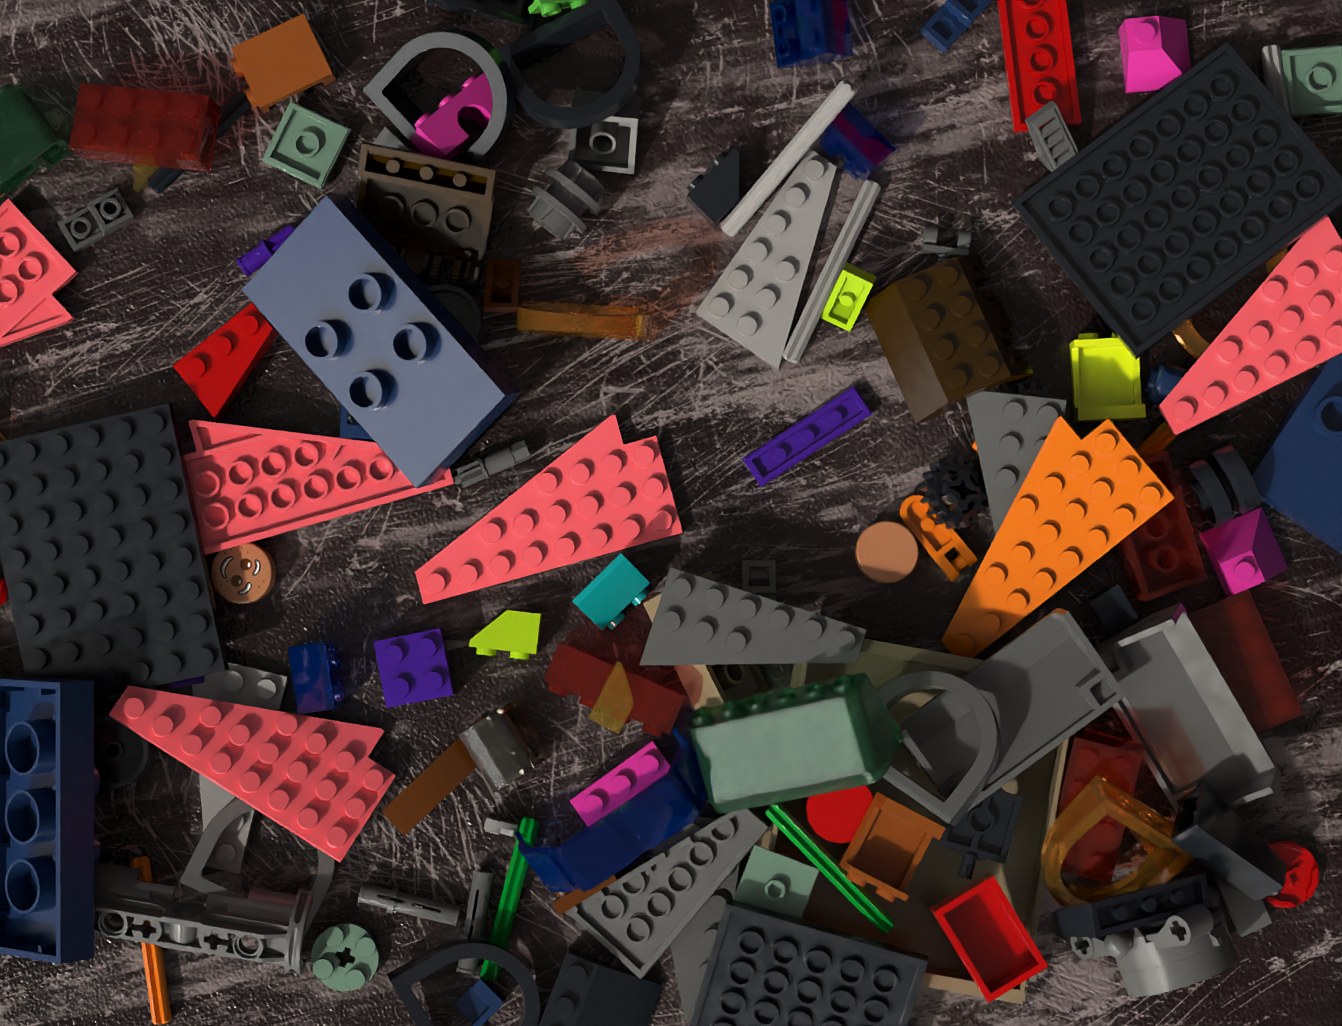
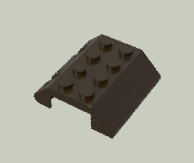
(429, 209)
(945, 336)

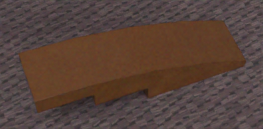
(430, 787)

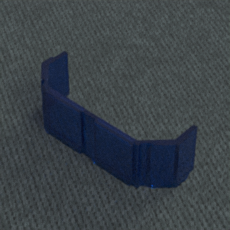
(625, 831)

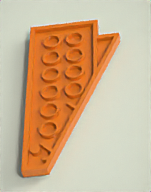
(1064, 518)

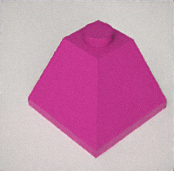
(1153, 52)
(1244, 552)

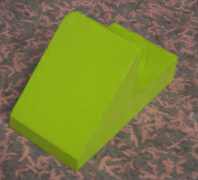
(848, 297)

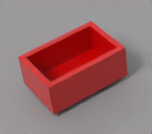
(988, 937)

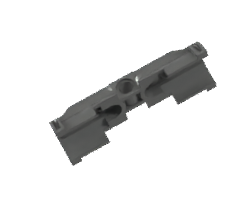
(267, 915)

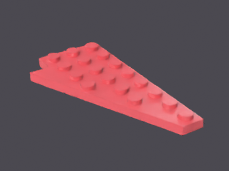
(29, 278)
(1274, 337)
(276, 481)
(577, 508)
(284, 764)

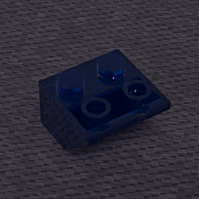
(810, 32)
(856, 143)
(316, 676)

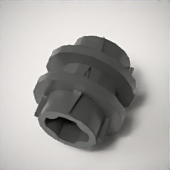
(566, 200)

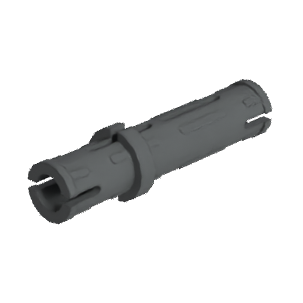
(369, 895)
(476, 916)

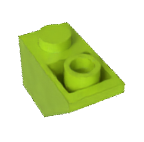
(510, 632)

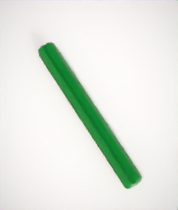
(830, 867)
(510, 897)

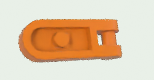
(935, 538)

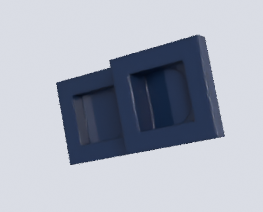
(952, 21)

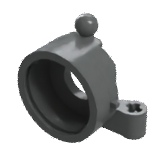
(1167, 952)

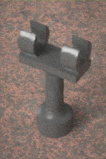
(944, 253)

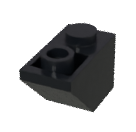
(717, 192)

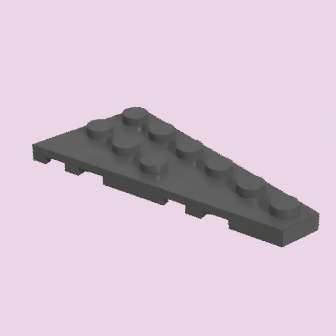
(1008, 439)
(724, 625)
(657, 900)
(695, 942)

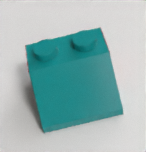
(612, 593)

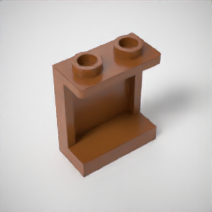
(281, 63)
(889, 847)

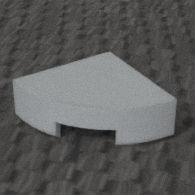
(497, 825)

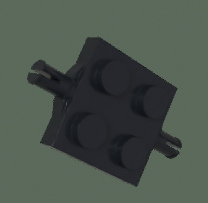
(984, 831)

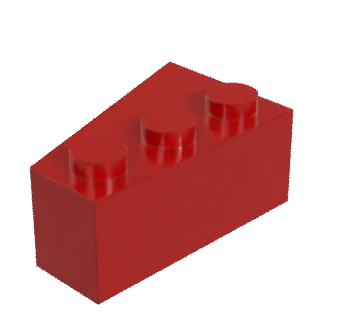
(226, 359)

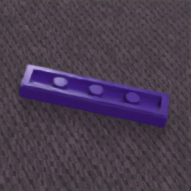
(807, 436)

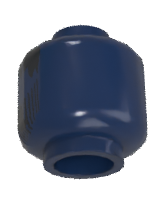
(1162, 381)

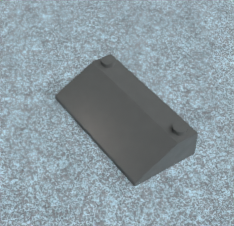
(1041, 693)
(1186, 711)

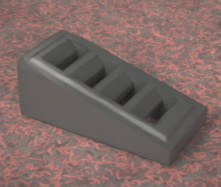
(1052, 141)

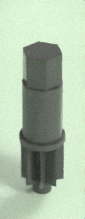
(491, 464)

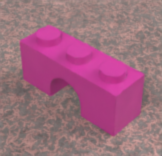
(440, 132)
(621, 783)

